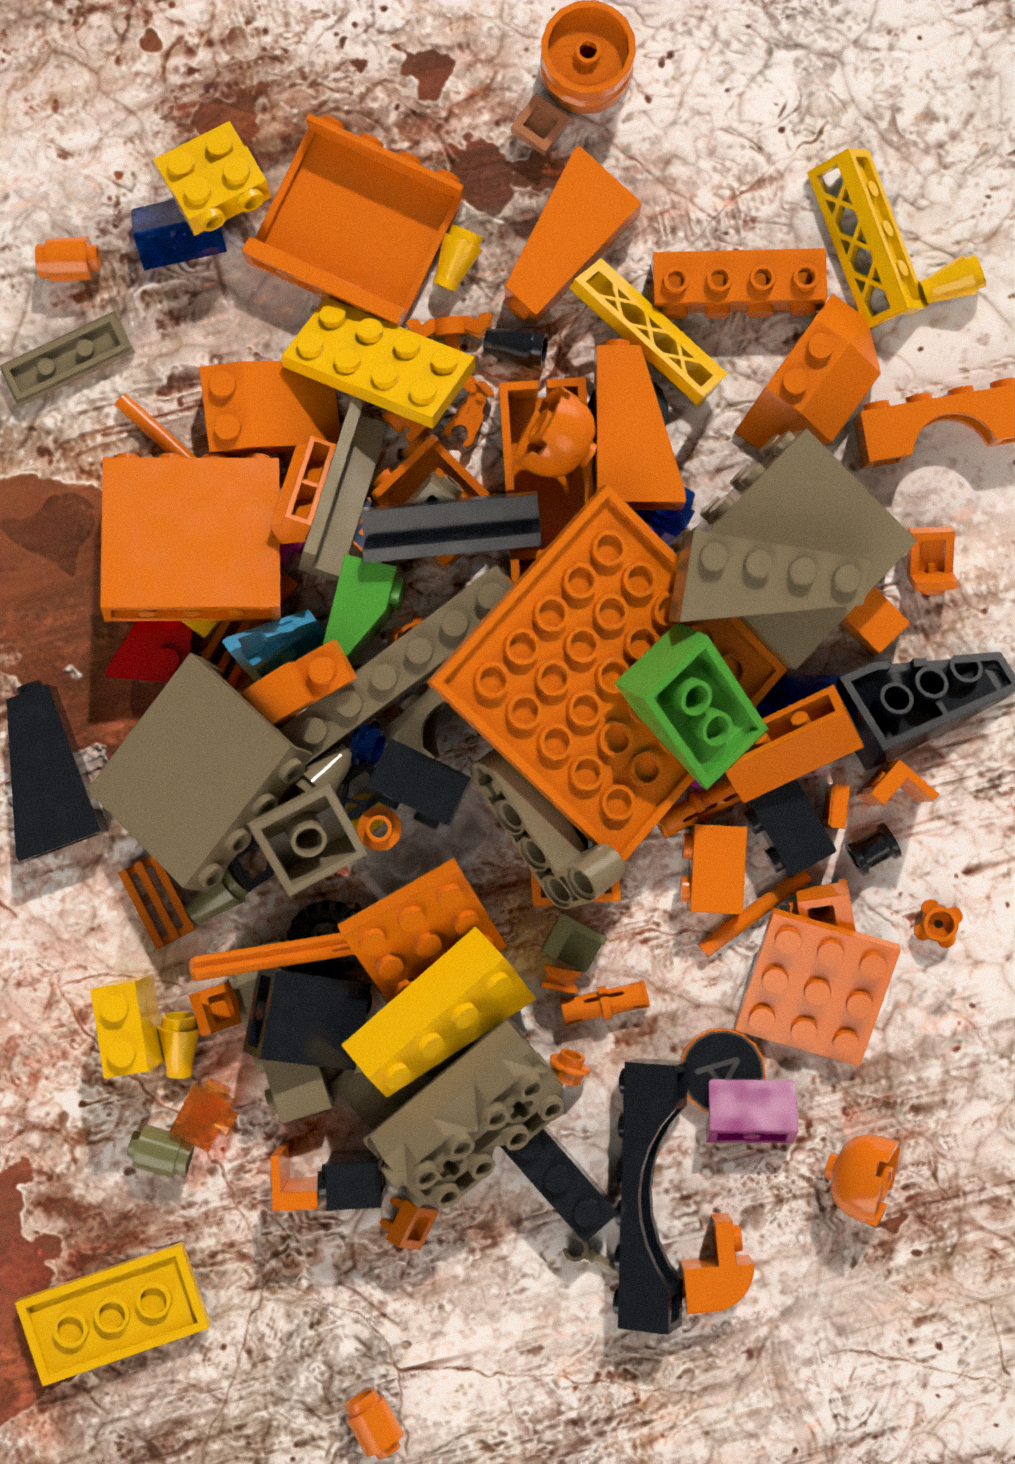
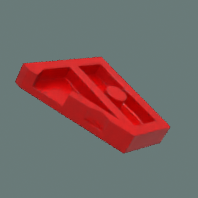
(152, 651)

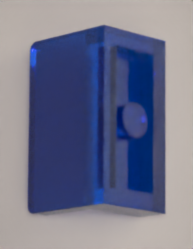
(166, 238)

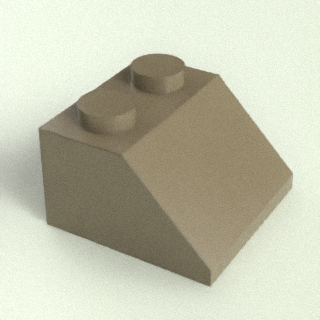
(308, 838)

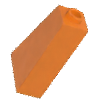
(572, 233)
(631, 433)

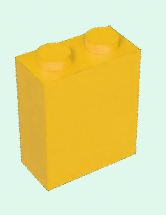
(127, 1025)

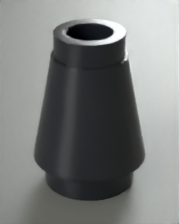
(517, 345)

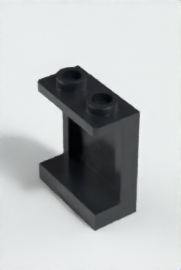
(305, 1017)

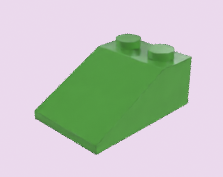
(363, 604)
(692, 703)

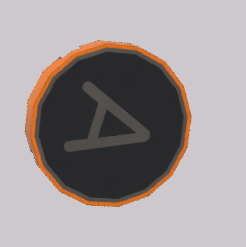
(720, 1055)

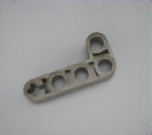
(545, 837)

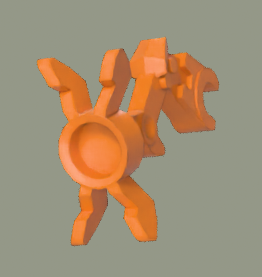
(450, 328)

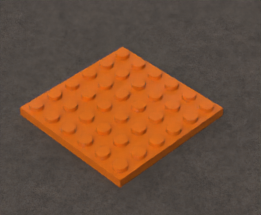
(547, 662)

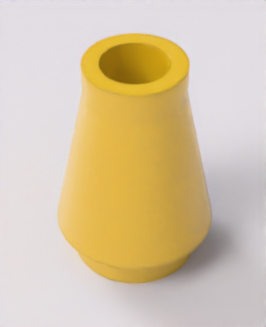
(457, 255)
(955, 280)
(178, 1042)

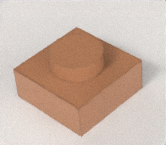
(540, 124)

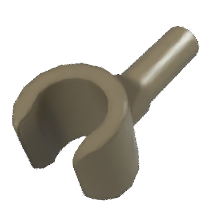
(591, 1255)

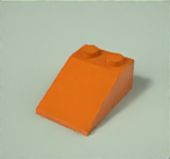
(265, 408)

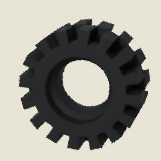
(307, 920)

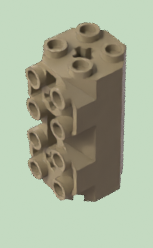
(448, 1130)

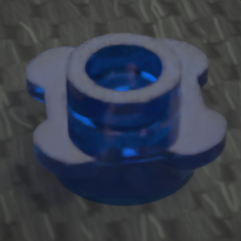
(367, 743)

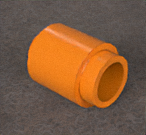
(67, 259)
(373, 1424)

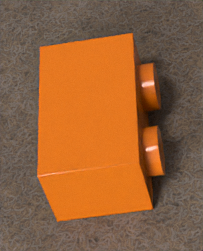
(715, 869)

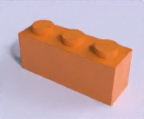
(796, 743)

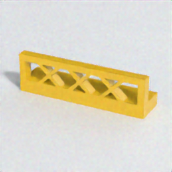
(879, 230)
(646, 326)

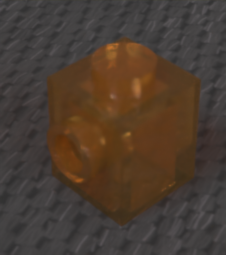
(206, 1114)

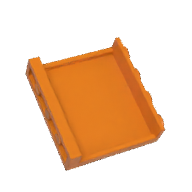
(356, 221)
(189, 538)

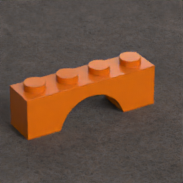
(889, 432)

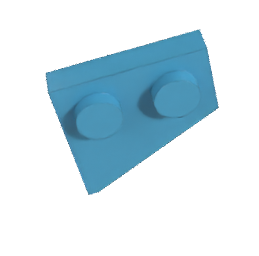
(275, 643)

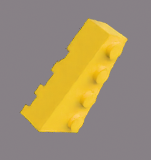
(438, 1014)

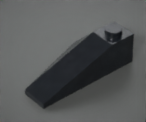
(920, 699)

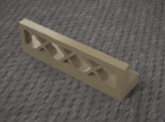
(343, 493)

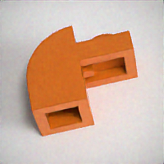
(720, 1280)

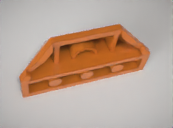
(818, 379)

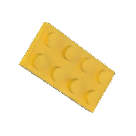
(379, 362)
(113, 1313)

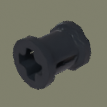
(873, 849)

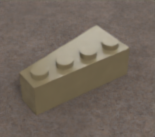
(749, 577)

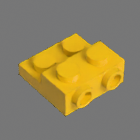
(213, 178)

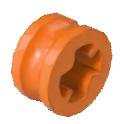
(560, 978)

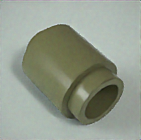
(160, 1152)

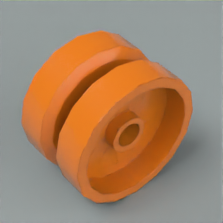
(587, 56)

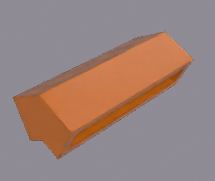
(302, 490)

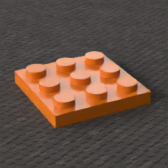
(416, 927)
(816, 987)

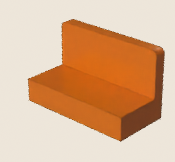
(889, 779)
(288, 1192)

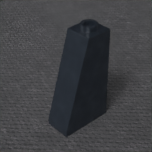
(47, 776)

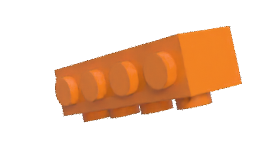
(739, 282)

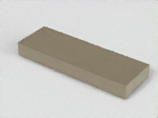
(66, 359)

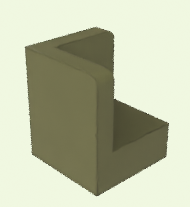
(573, 942)

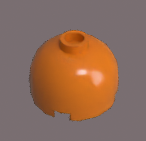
(558, 436)
(863, 1176)

